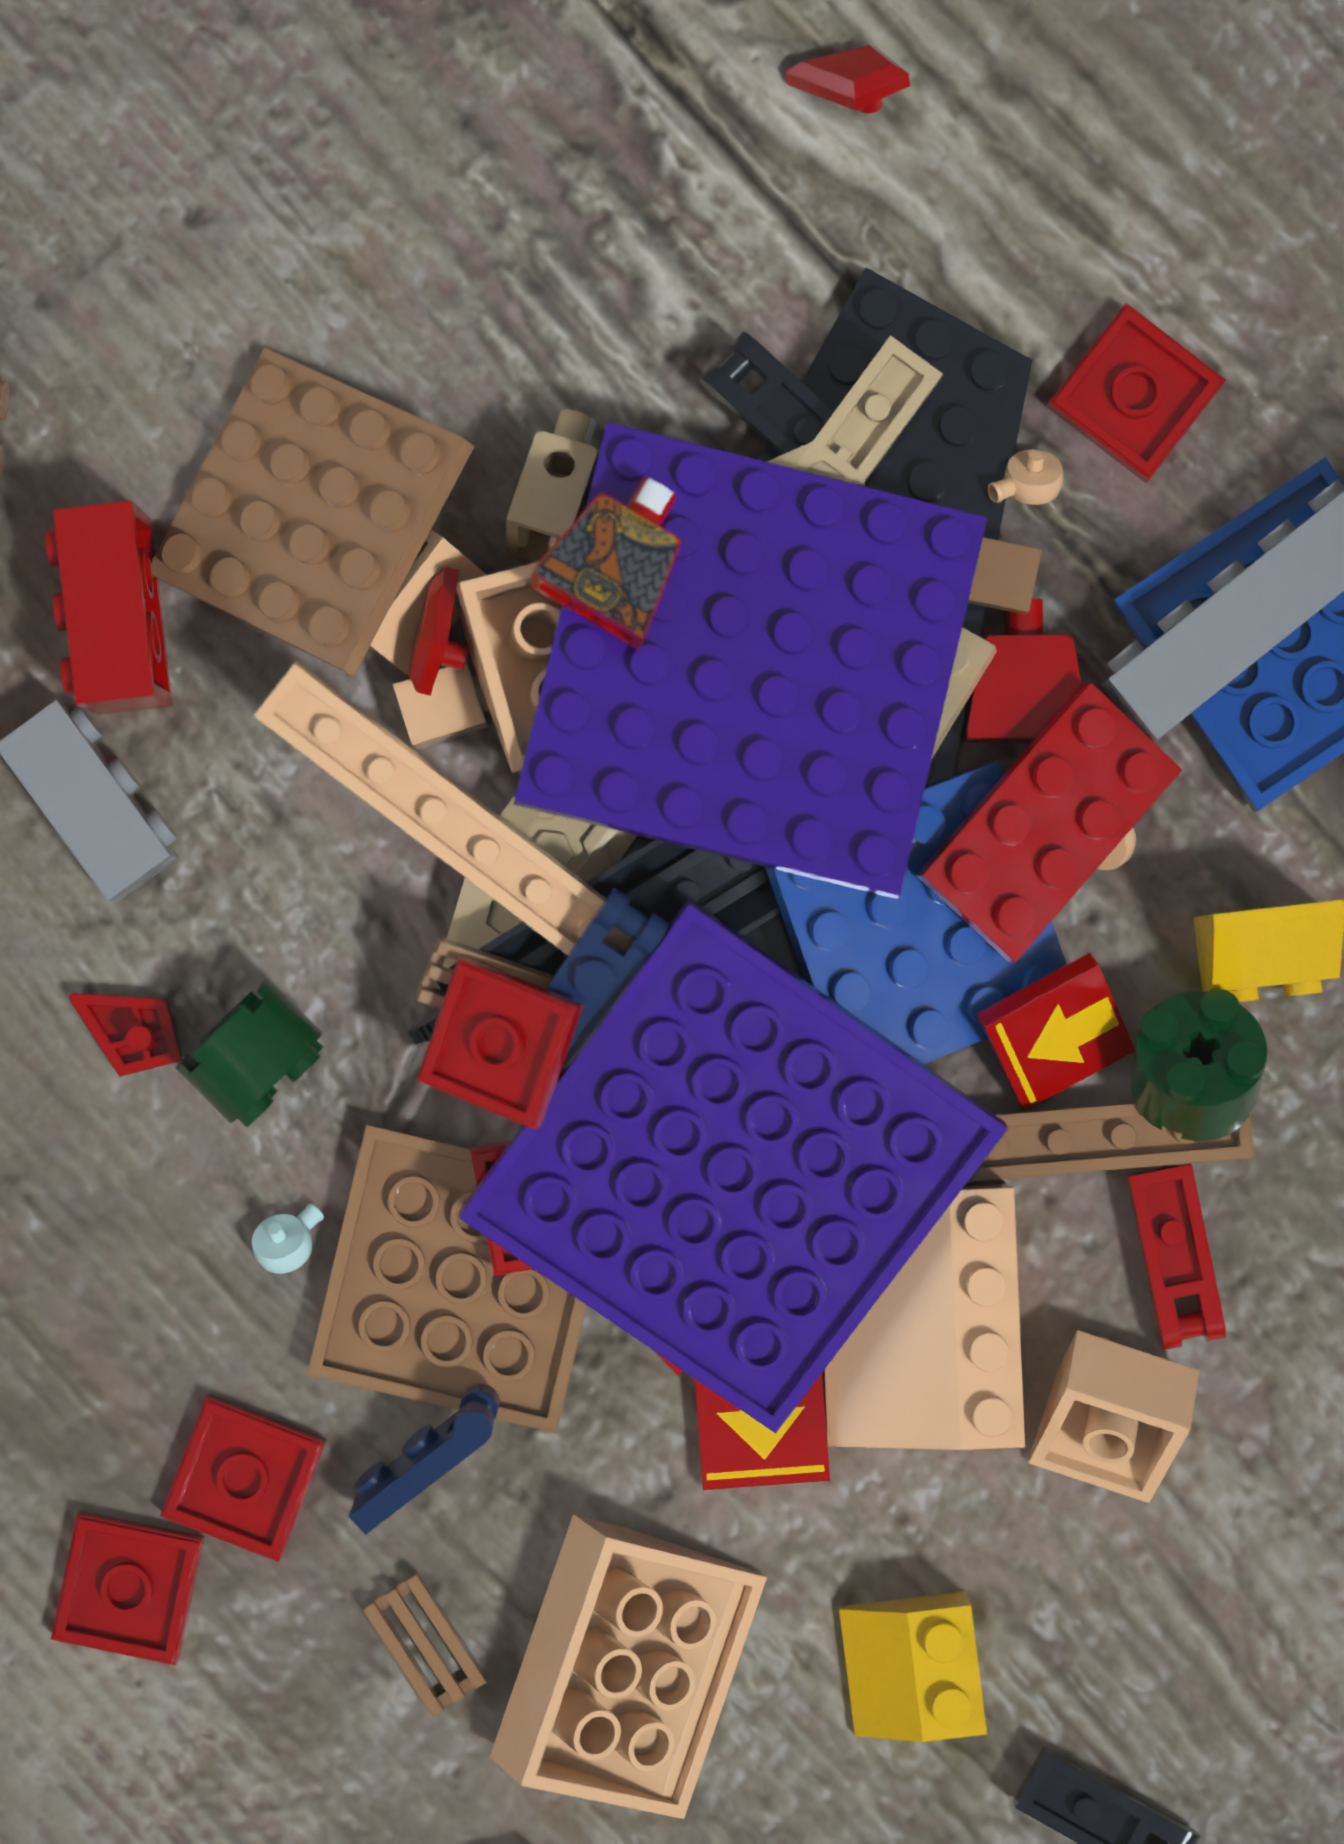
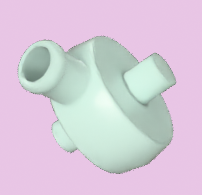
(284, 1240)

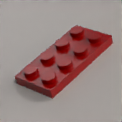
(1049, 822)

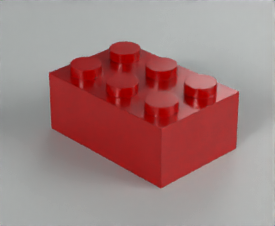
(109, 608)

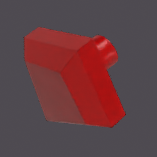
(850, 78)
(431, 641)
(130, 1030)

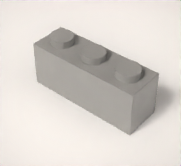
(89, 799)

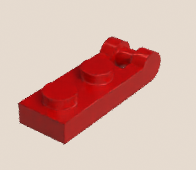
(1176, 1254)

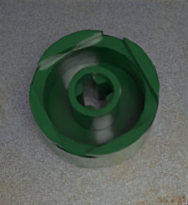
(251, 1053)
(1198, 1064)

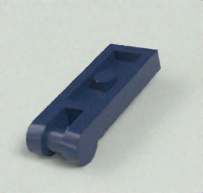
(600, 970)
(425, 1458)

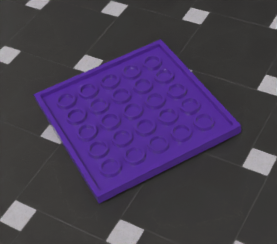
(781, 676)
(733, 1168)

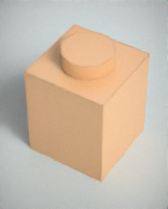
(450, 711)

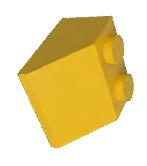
(1271, 948)
(913, 1668)

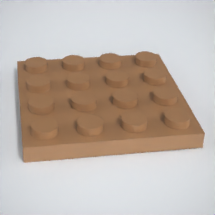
(310, 510)
(418, 1295)

